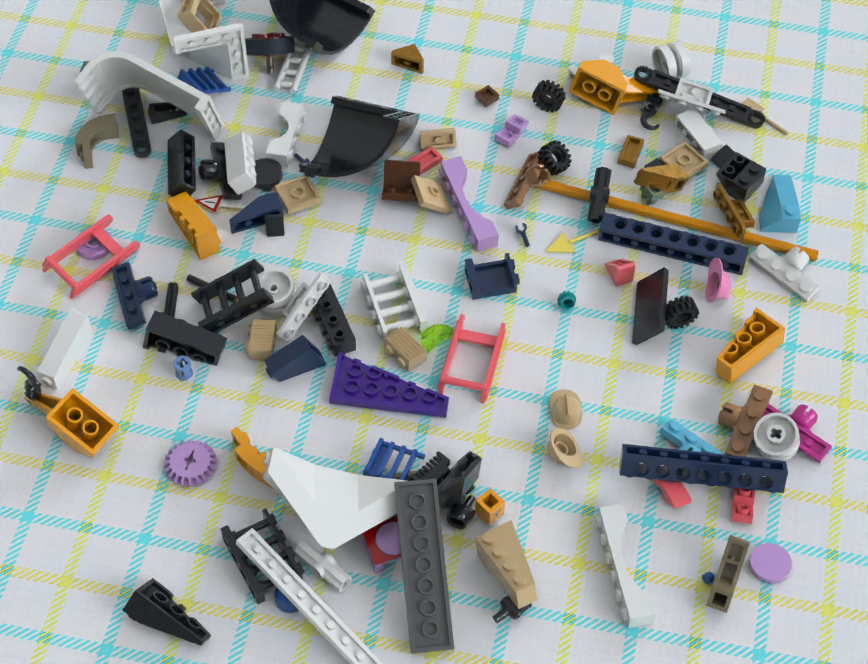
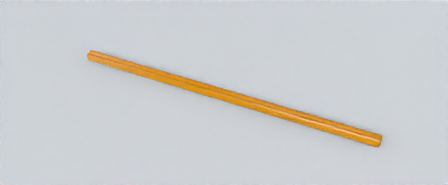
(678, 219)

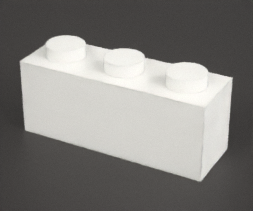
(698, 133)

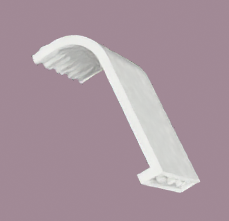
(122, 70)

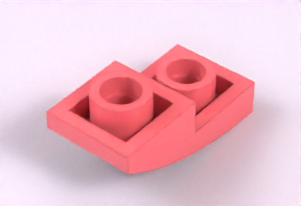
(674, 493)
(742, 505)

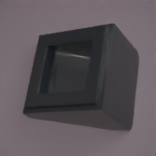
(722, 156)
(274, 225)

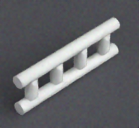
(291, 72)

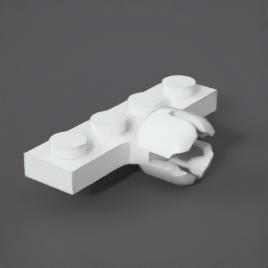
(787, 269)

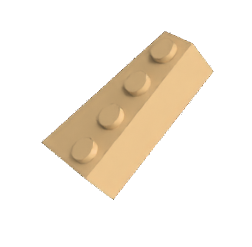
(506, 561)

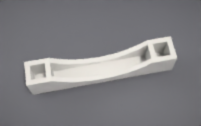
(636, 604)

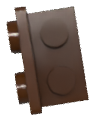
(398, 180)

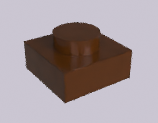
(487, 96)

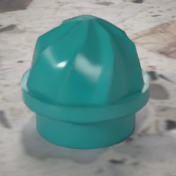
(566, 300)

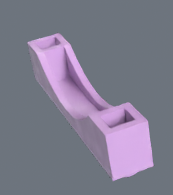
(481, 230)

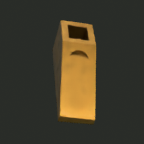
(663, 177)

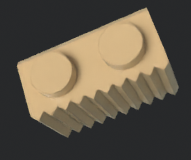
(262, 339)
(405, 349)

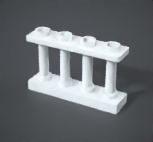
(408, 291)

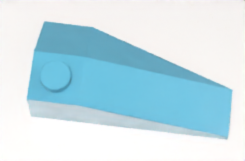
(780, 207)

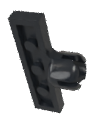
(216, 170)

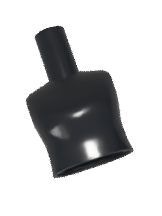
(462, 514)
(509, 609)

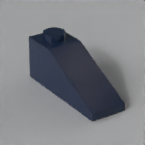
(254, 213)

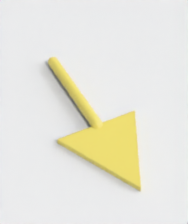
(564, 245)

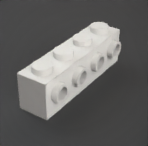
(240, 162)

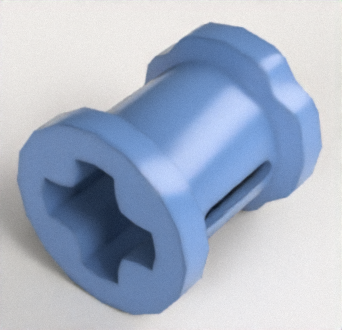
(178, 365)

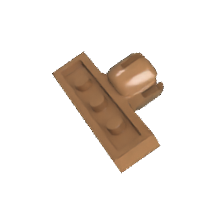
(529, 176)
(744, 419)

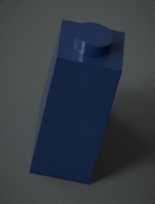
(294, 359)

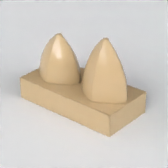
(438, 138)

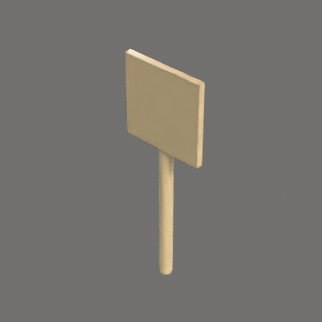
(748, 102)

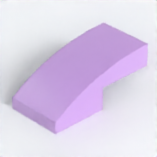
(512, 130)

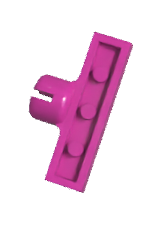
(809, 442)

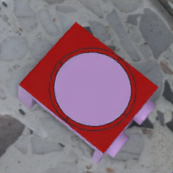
(382, 543)

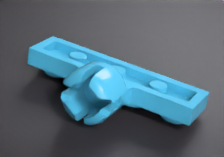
(686, 439)

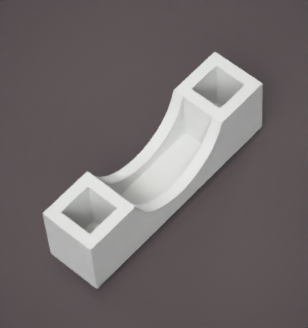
(291, 118)

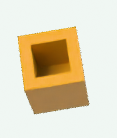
(489, 507)

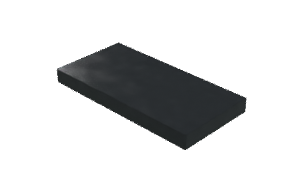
(650, 306)

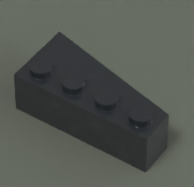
(183, 339)

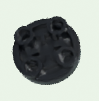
(268, 173)

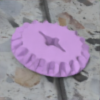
(196, 473)

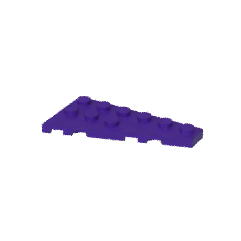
(375, 388)

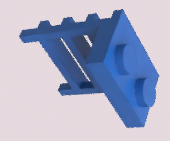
(203, 80)
(381, 456)

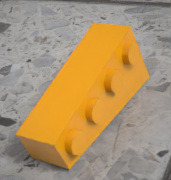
(194, 225)
(751, 344)

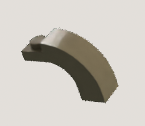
(94, 132)
(728, 573)

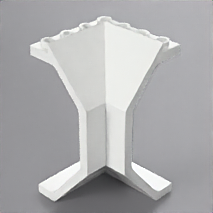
(215, 48)

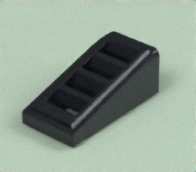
(160, 112)

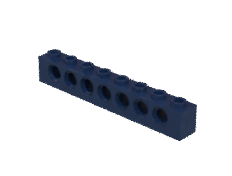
(672, 243)
(703, 468)

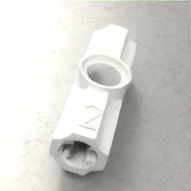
(323, 565)

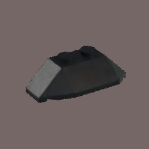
(459, 480)

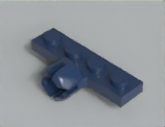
(133, 294)

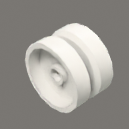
(672, 59)
(280, 286)
(777, 425)

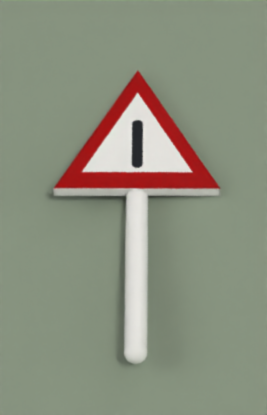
(213, 203)

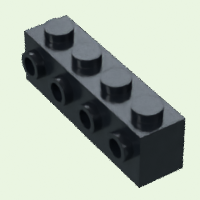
(181, 164)
(334, 323)

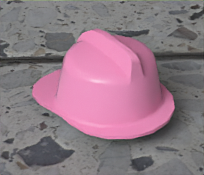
(718, 282)

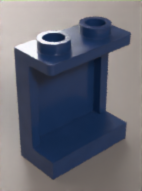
(491, 277)

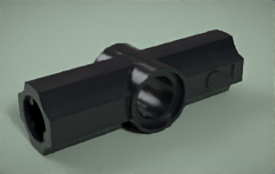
(599, 195)

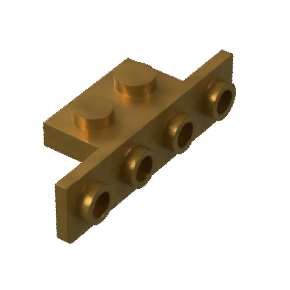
(735, 212)

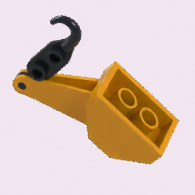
(607, 87)
(71, 418)

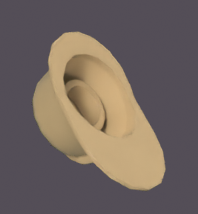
(565, 409)
(564, 448)

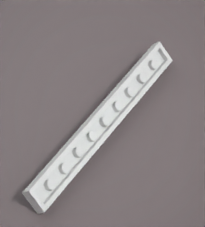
(305, 599)

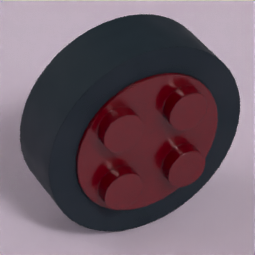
(269, 46)

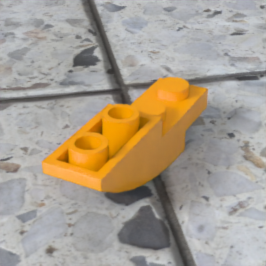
(248, 456)

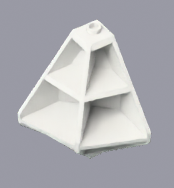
(328, 500)

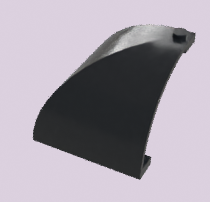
(323, 24)
(359, 137)

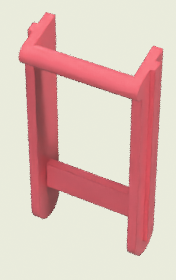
(97, 231)
(476, 338)

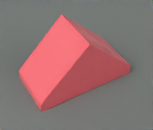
(621, 271)

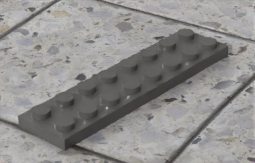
(423, 566)

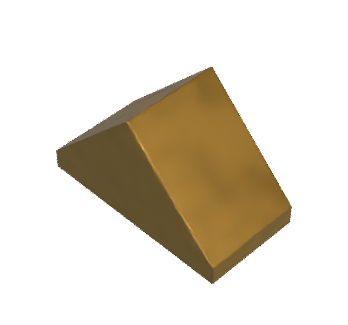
(408, 58)

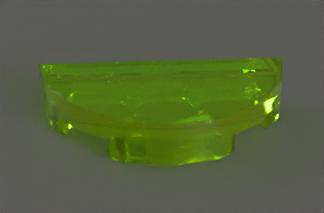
(435, 335)

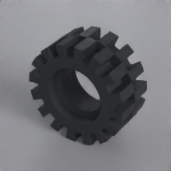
(541, 99)
(560, 153)
(681, 312)

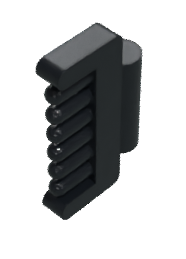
(437, 471)

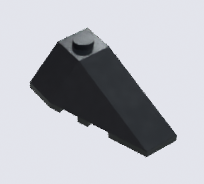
(155, 608)

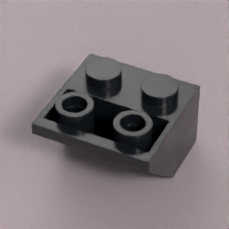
(741, 176)

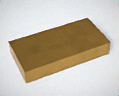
(630, 151)

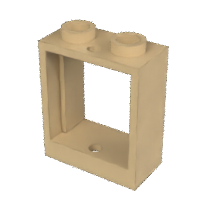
(207, 10)

